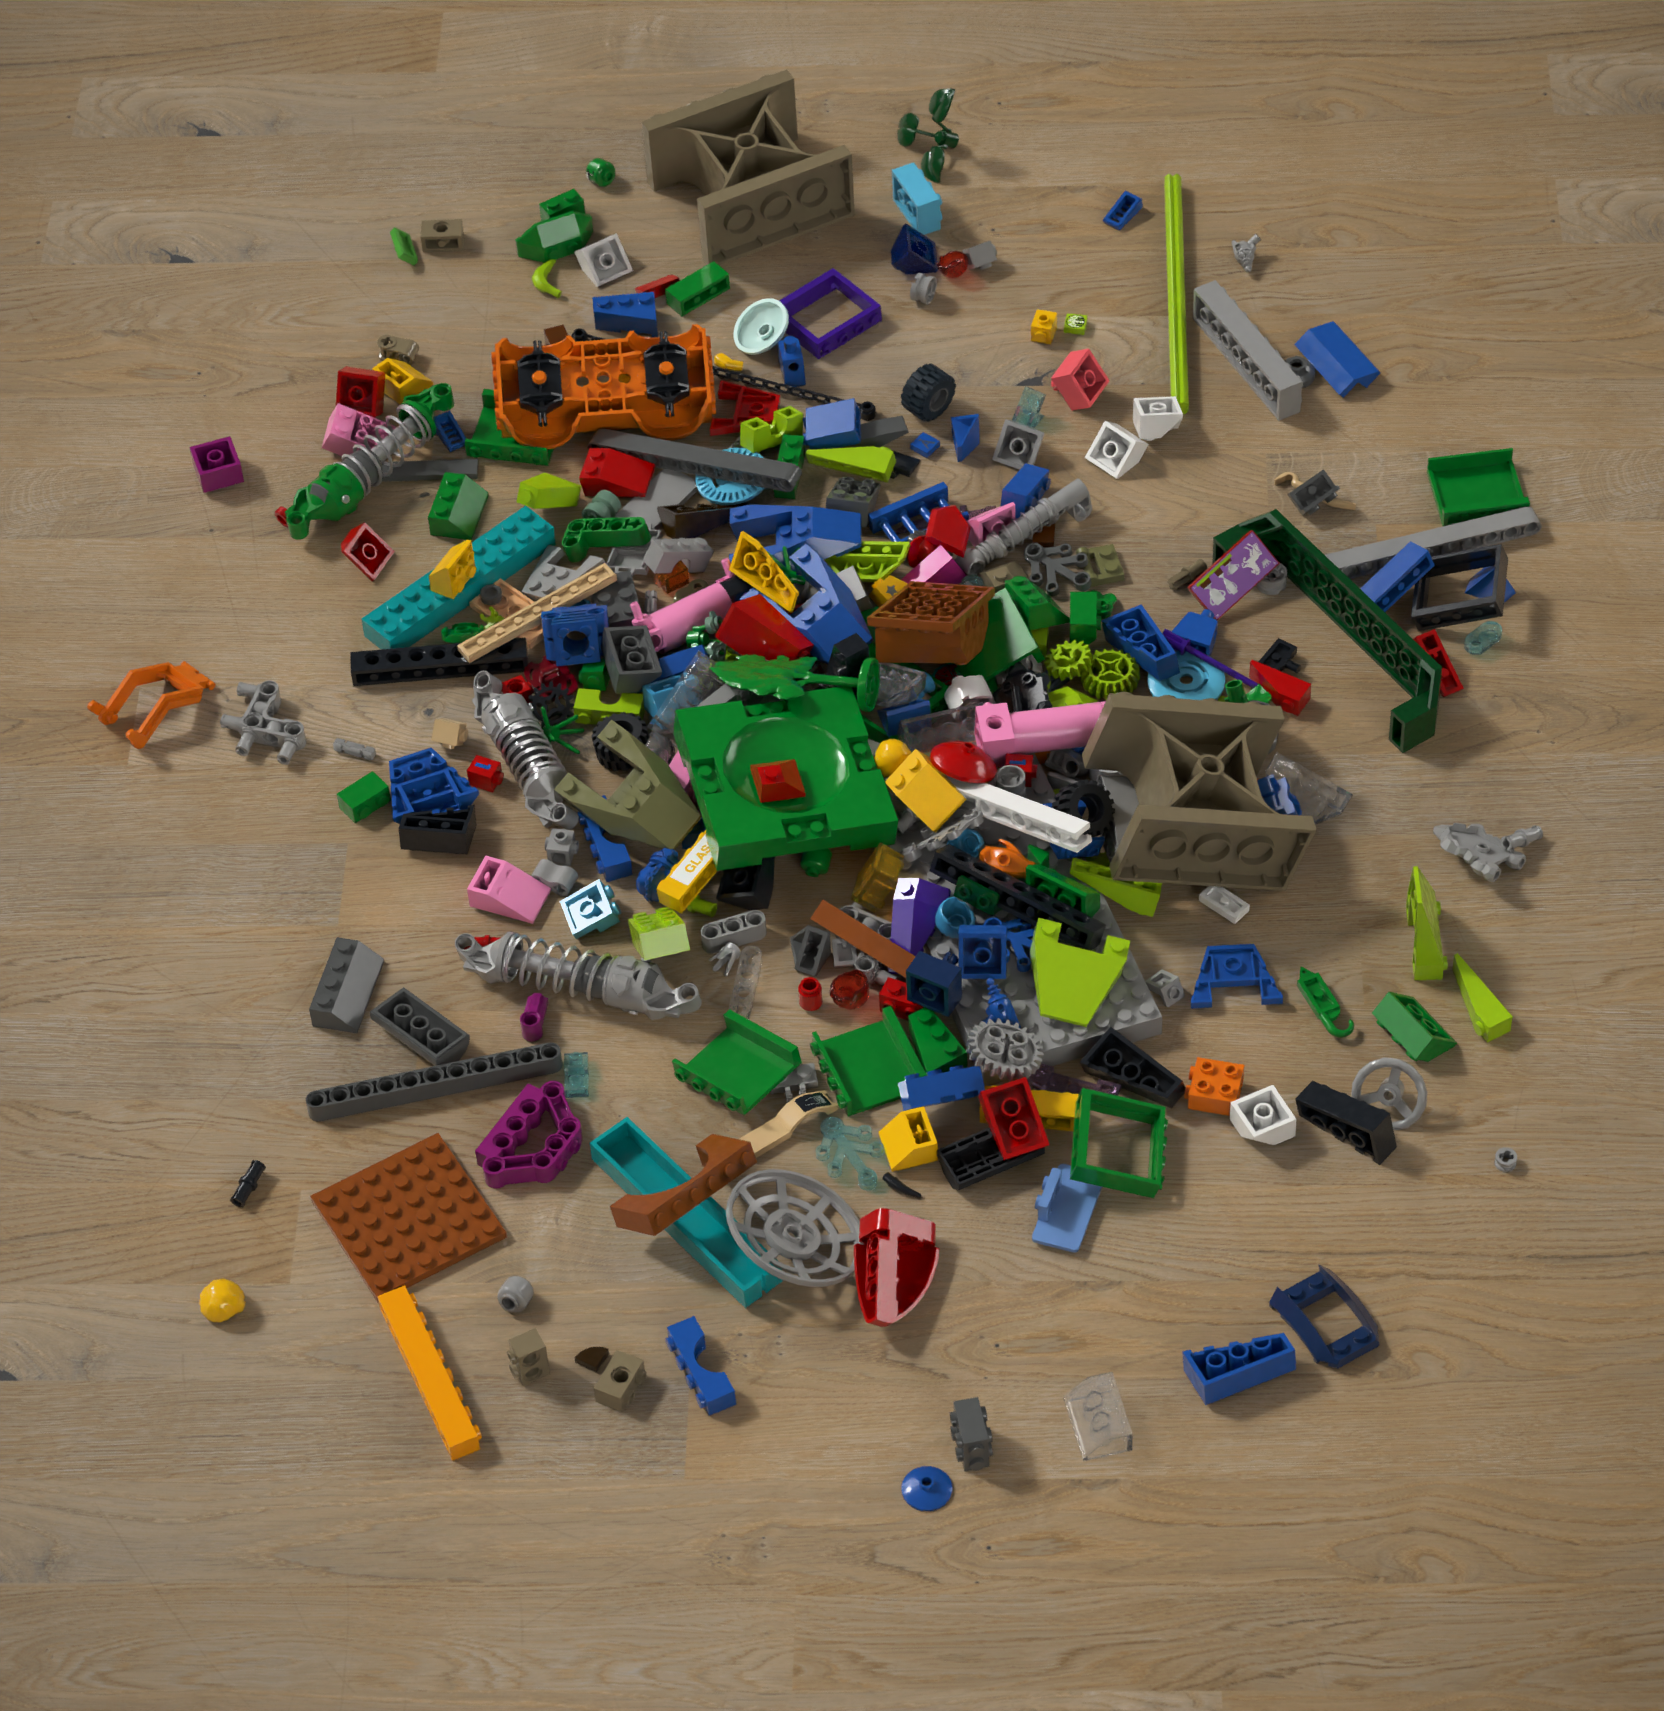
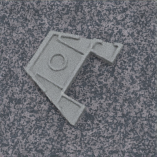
(549, 577)

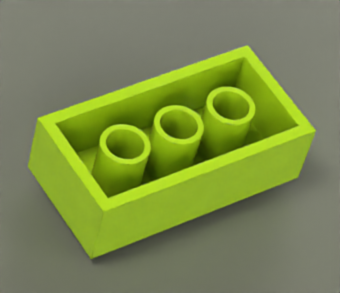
(658, 933)

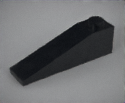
(748, 886)

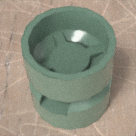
(603, 506)

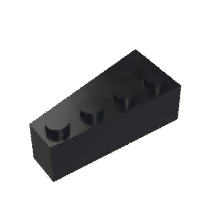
(1348, 1120)

